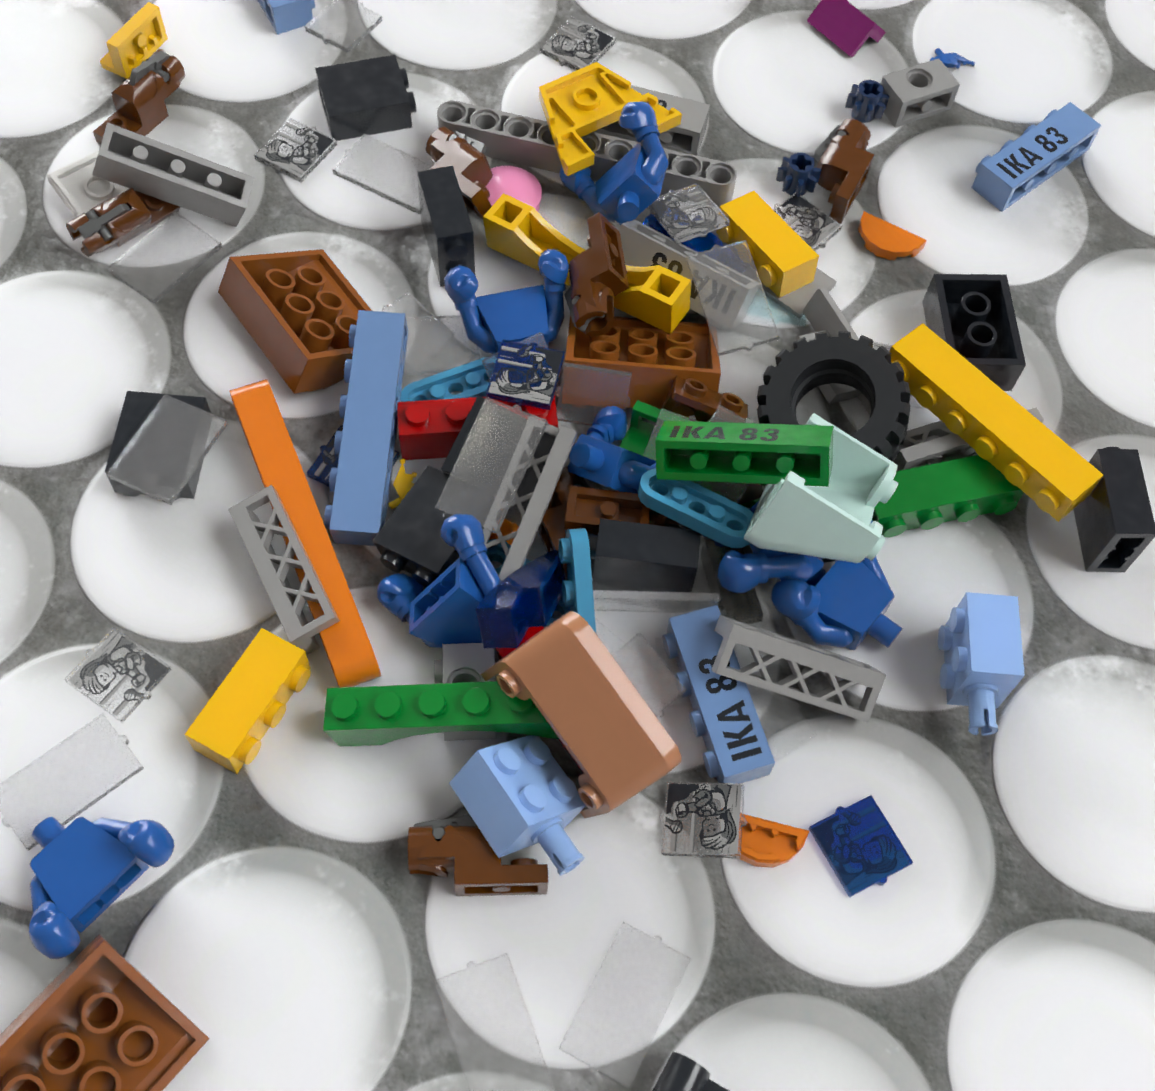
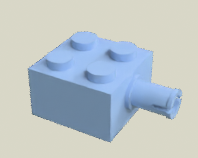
(981, 656)
(521, 799)

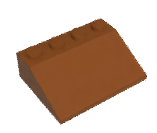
(295, 312)
(650, 355)
(97, 1031)

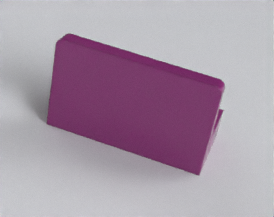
(844, 25)

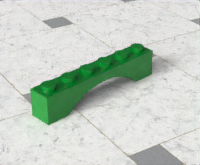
(400, 711)

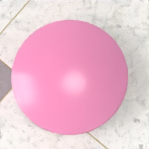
(514, 183)

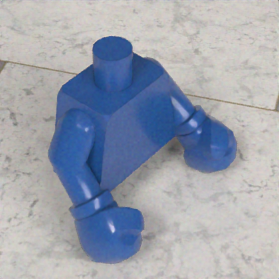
(634, 179)
(511, 313)
(605, 463)
(744, 572)
(448, 605)
(841, 606)
(85, 873)

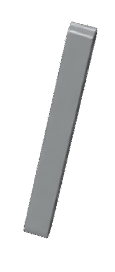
(531, 144)

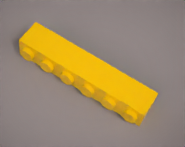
(994, 423)

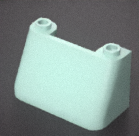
(830, 519)

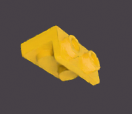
(135, 41)

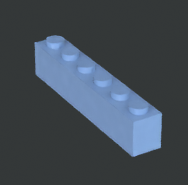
(369, 428)

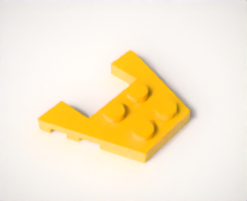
(589, 102)

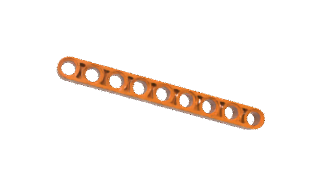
(279, 466)

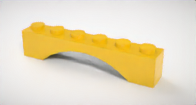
(523, 234)

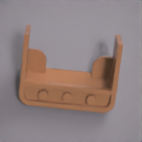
(590, 711)

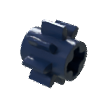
(867, 101)
(798, 174)

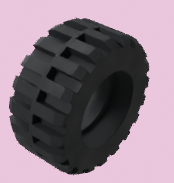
(846, 363)

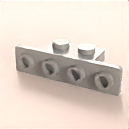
(826, 316)

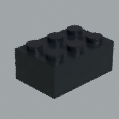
(977, 321)

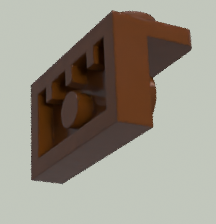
(694, 398)

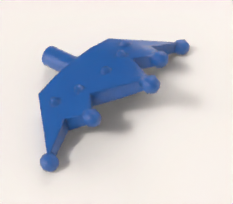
(951, 59)

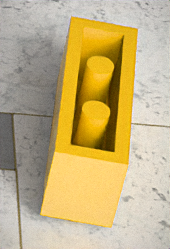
(778, 252)
(249, 701)

